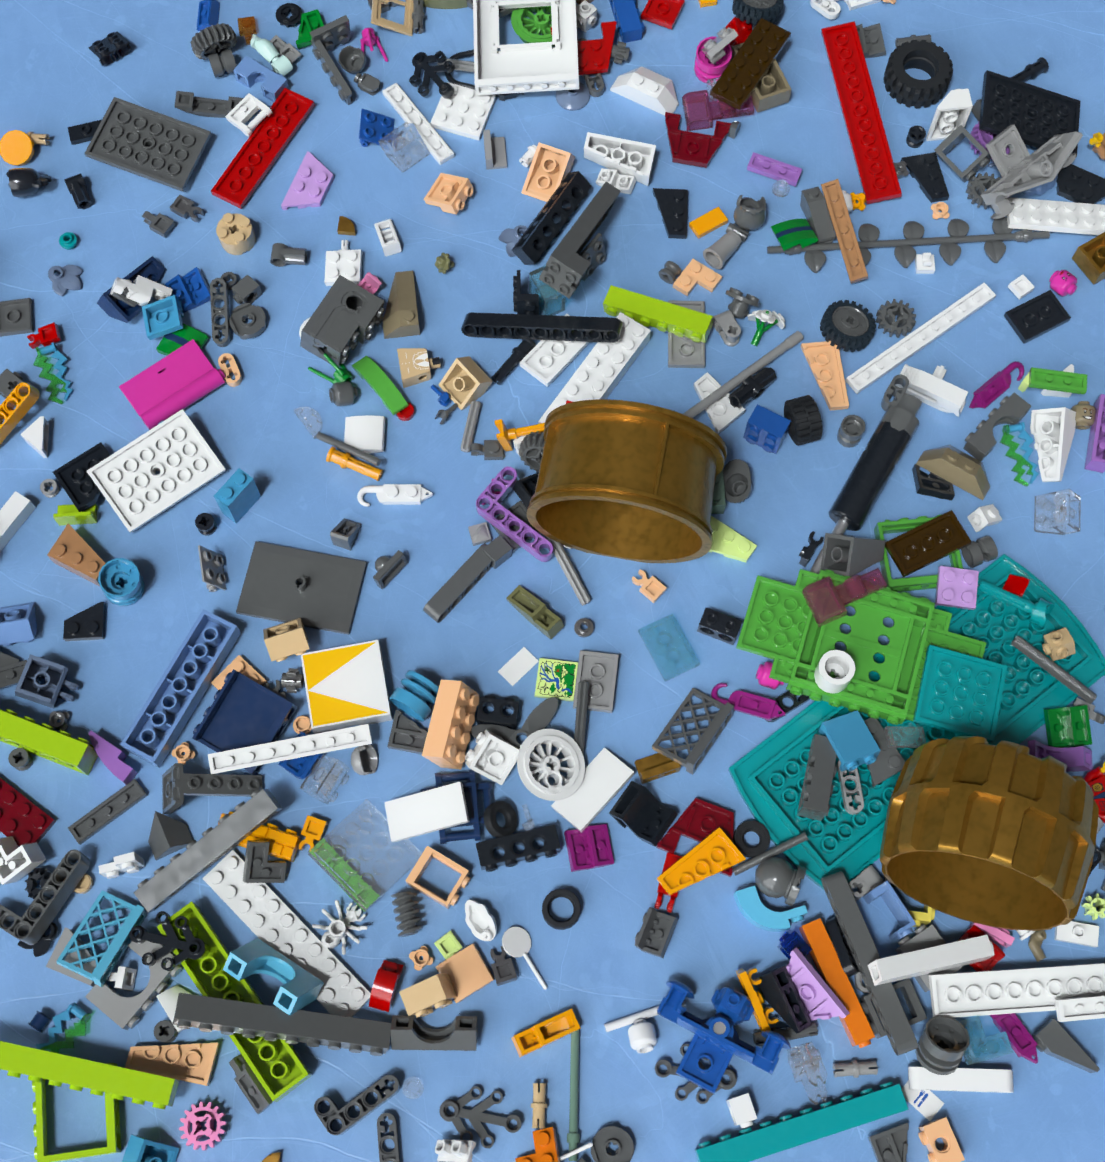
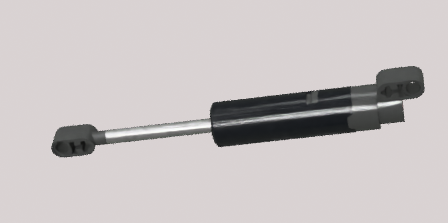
(876, 461)

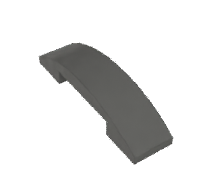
(205, 106)

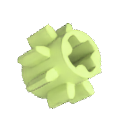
(1090, 910)

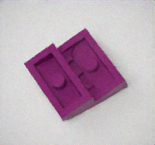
(589, 849)

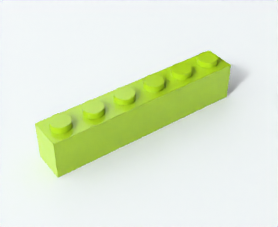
(658, 314)

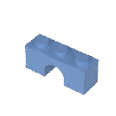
(251, 71)

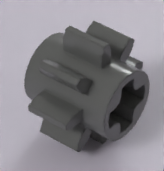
(619, 52)
(292, 680)

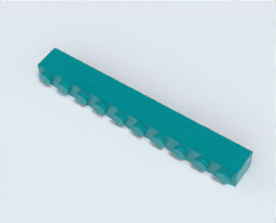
(806, 1127)

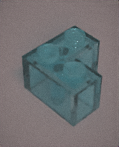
(982, 1047)

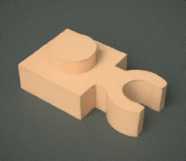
(650, 587)

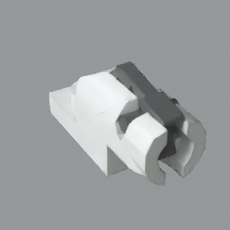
(139, 291)

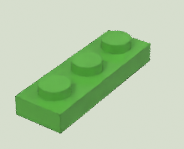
(1058, 380)

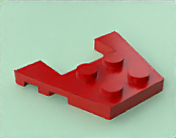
(595, 54)

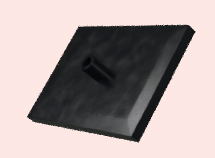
(1032, 109)

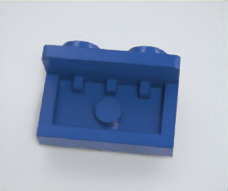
(301, 766)

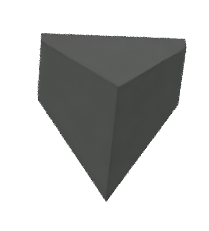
(167, 836)

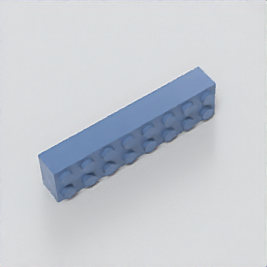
(181, 688)

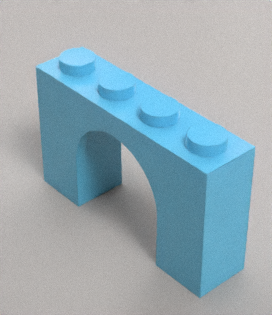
(258, 957)

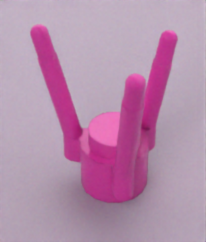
(369, 39)

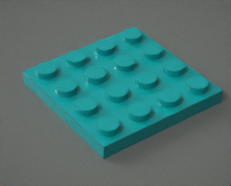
(960, 693)

